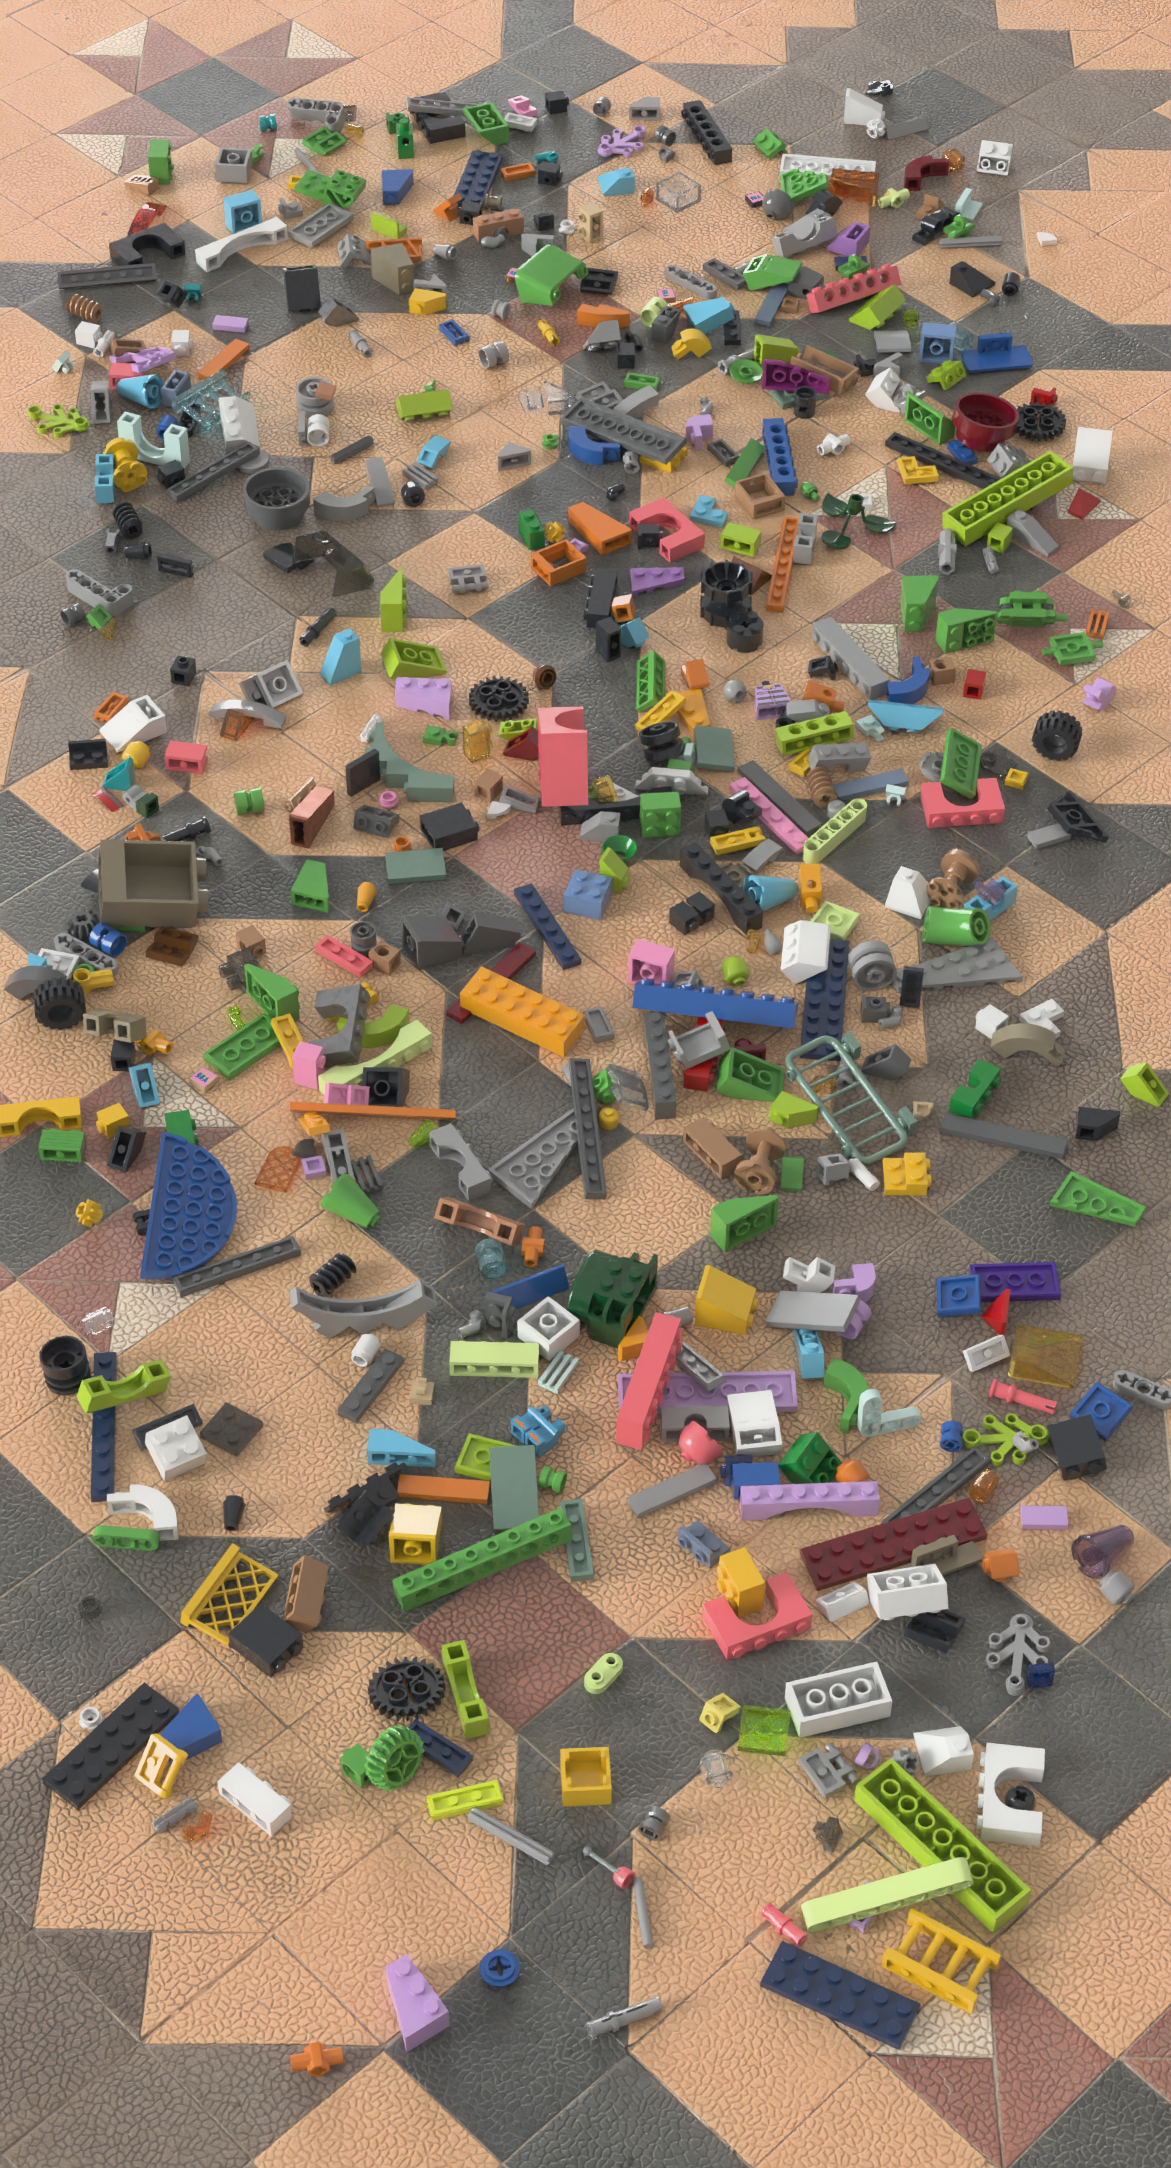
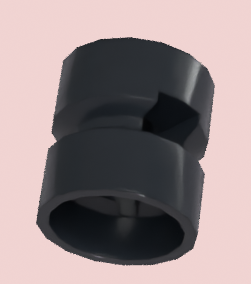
(804, 402)

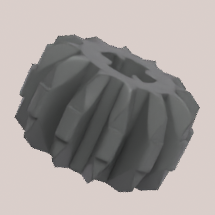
(81, 924)

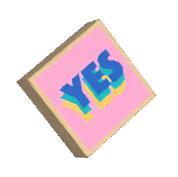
(203, 1079)

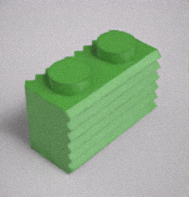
(62, 1145)

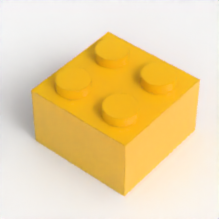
(741, 1582)

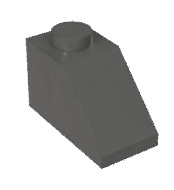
(887, 1063)

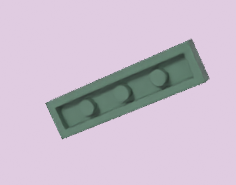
(578, 1549)

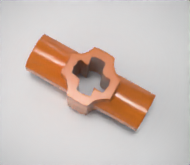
(533, 1247)
(316, 2059)

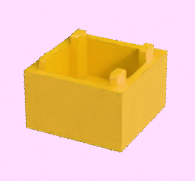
(585, 1776)

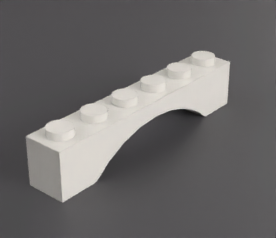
(266, 233)

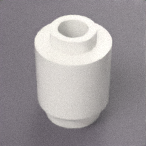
(365, 1350)

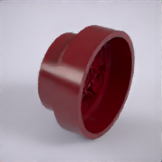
(984, 420)

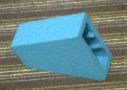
(709, 314)
(342, 657)

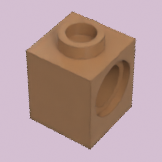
(942, 671)
(488, 785)
(252, 939)
(385, 957)

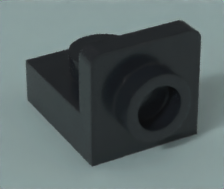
(544, 221)
(866, 367)
(822, 666)

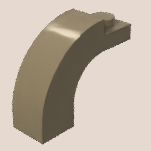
(1027, 1037)

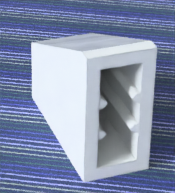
(861, 109)

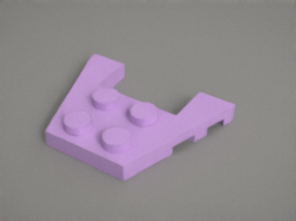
(146, 358)

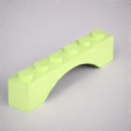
(411, 1042)

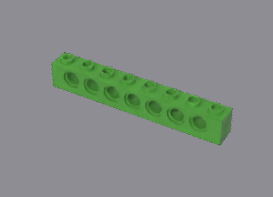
(482, 1559)

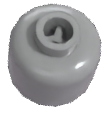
(1117, 1587)

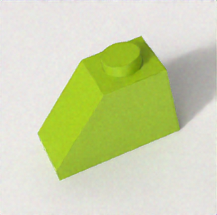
(614, 867)
(1144, 1084)
(792, 1111)

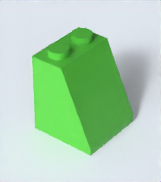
(917, 601)

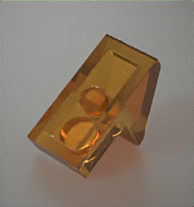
(234, 724)

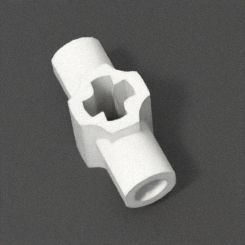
(833, 444)

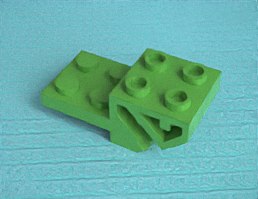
(339, 190)

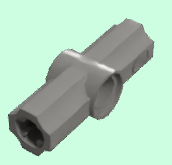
(947, 551)

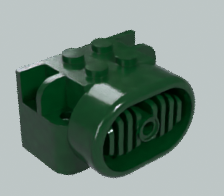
(612, 1294)

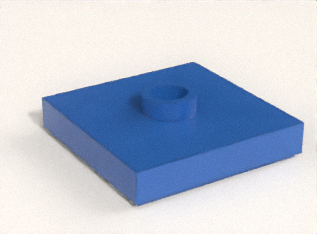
(958, 1295)
(1106, 1409)

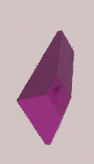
(788, 377)

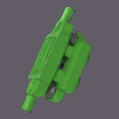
(1028, 609)

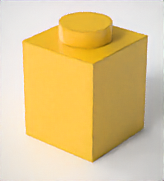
(110, 1119)

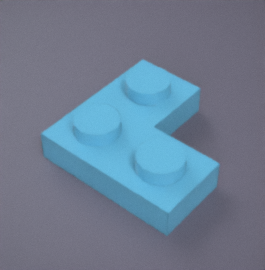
(706, 514)

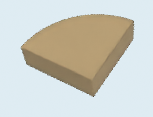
(922, 1110)

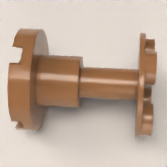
(958, 870)
(756, 1172)

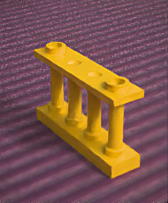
(931, 1981)

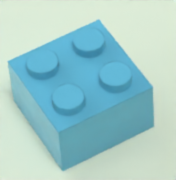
(242, 211)

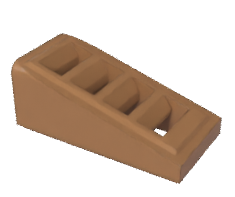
(143, 183)
(121, 346)

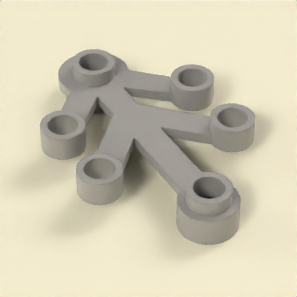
(1017, 1649)

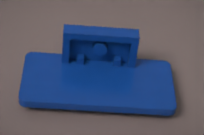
(996, 353)

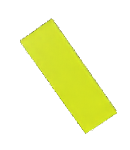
(464, 1799)

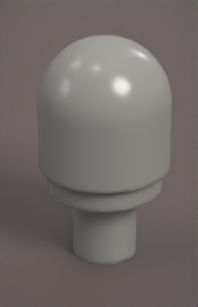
(771, 942)

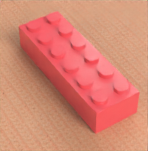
(649, 1380)

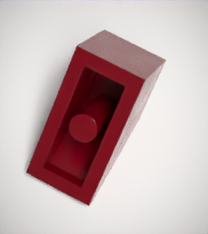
(523, 746)

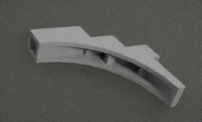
(365, 1314)

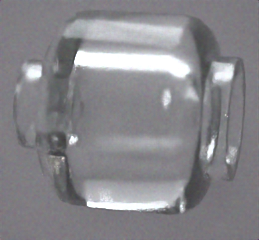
(716, 1768)

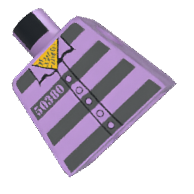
(770, 700)

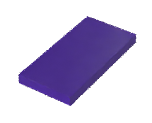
(1026, 1280)

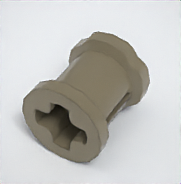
(493, 201)

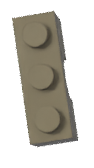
(124, 1025)

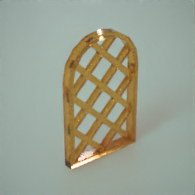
(258, 1182)

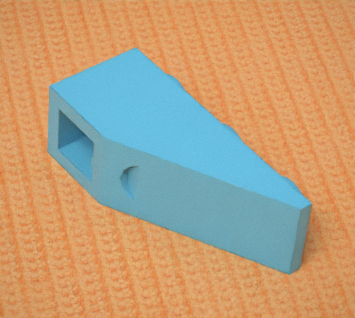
(809, 1353)

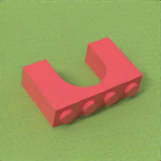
(662, 512)
(942, 813)
(738, 1638)

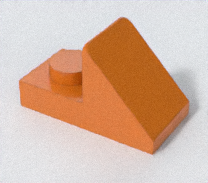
(448, 209)
(695, 674)

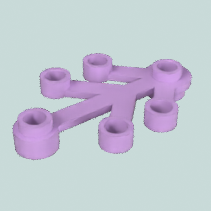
(606, 149)

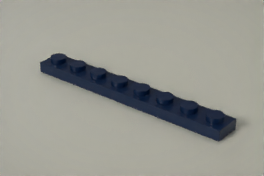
(103, 1434)

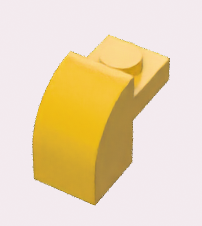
(692, 340)

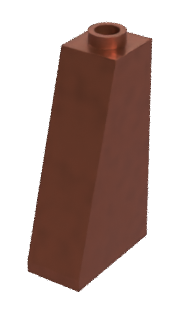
(310, 816)

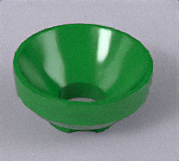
(621, 845)

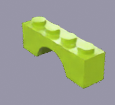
(146, 1381)
(464, 1691)

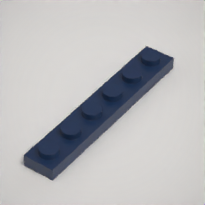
(547, 926)

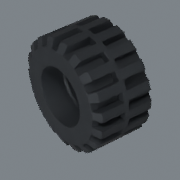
(1054, 746)
(59, 1003)

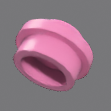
(388, 799)

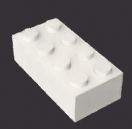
(838, 1699)

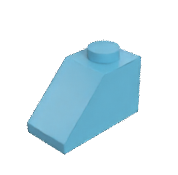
(633, 633)
(144, 1085)

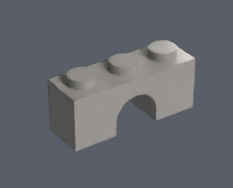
(805, 538)
(853, 755)
(712, 1418)

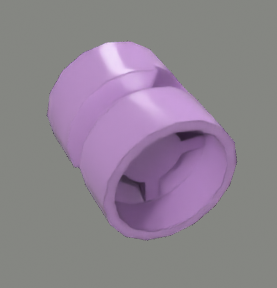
(857, 1322)

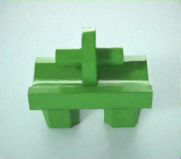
(959, 227)
(854, 266)

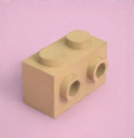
(590, 222)

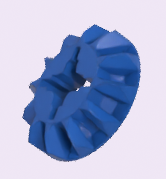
(507, 1961)

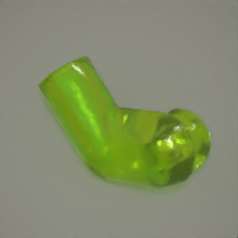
(233, 1015)

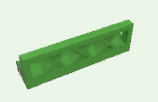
(655, 680)

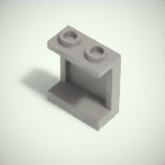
(699, 1043)

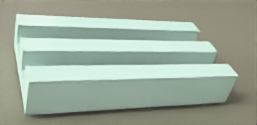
(553, 1365)

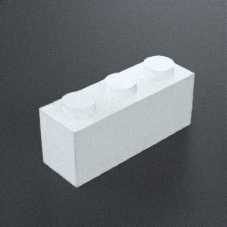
(255, 1798)

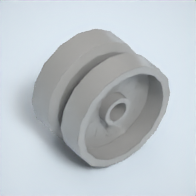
(308, 402)
(872, 965)

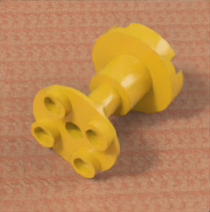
(128, 472)

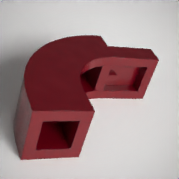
(921, 168)

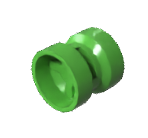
(551, 1478)

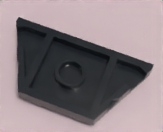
(1076, 818)

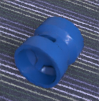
(951, 1436)

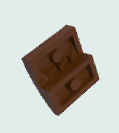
(172, 946)

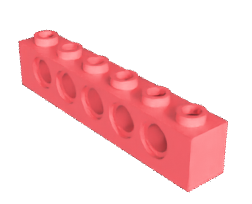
(817, 297)

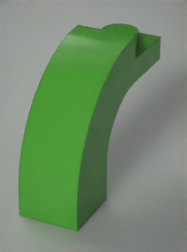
(851, 1384)

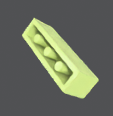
(494, 1359)

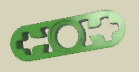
(138, 1538)

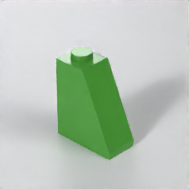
(311, 887)

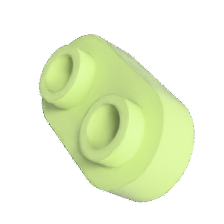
(606, 1672)

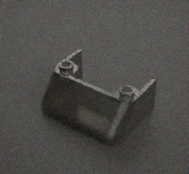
(351, 573)

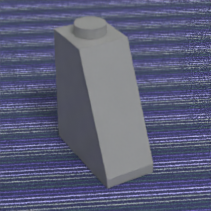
(101, 402)

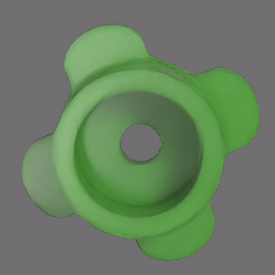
(550, 441)

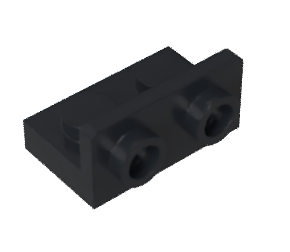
(88, 754)

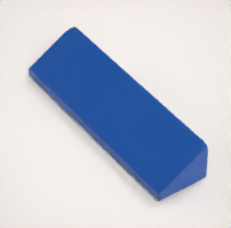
(535, 1287)

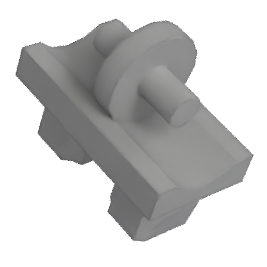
(901, 402)

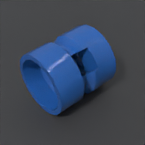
(108, 940)

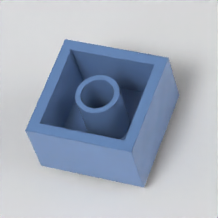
(937, 342)
(587, 894)

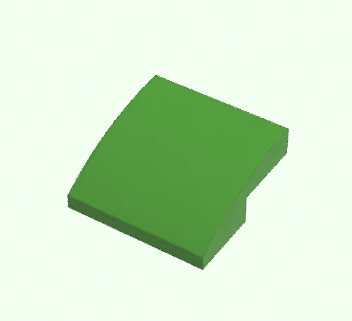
(323, 141)

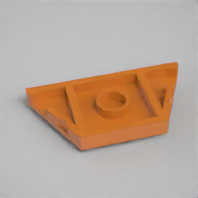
(412, 246)

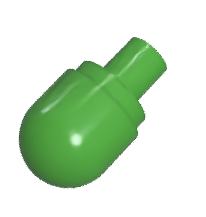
(810, 491)

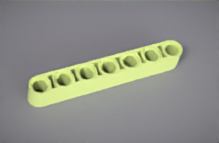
(887, 1894)

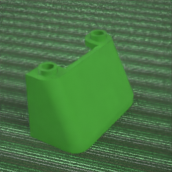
(544, 272)

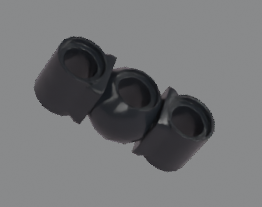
(938, 220)

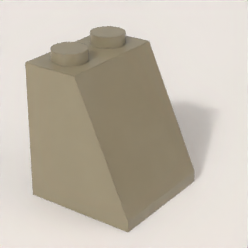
(393, 268)

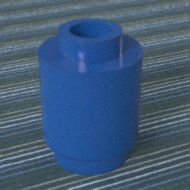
(164, 424)

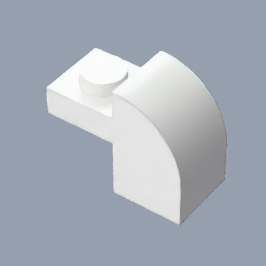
(811, 1277)

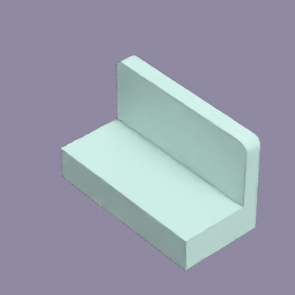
(968, 207)

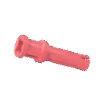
(1012, 1394)

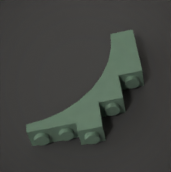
(417, 783)

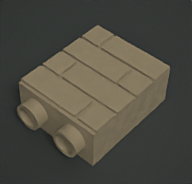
(150, 883)

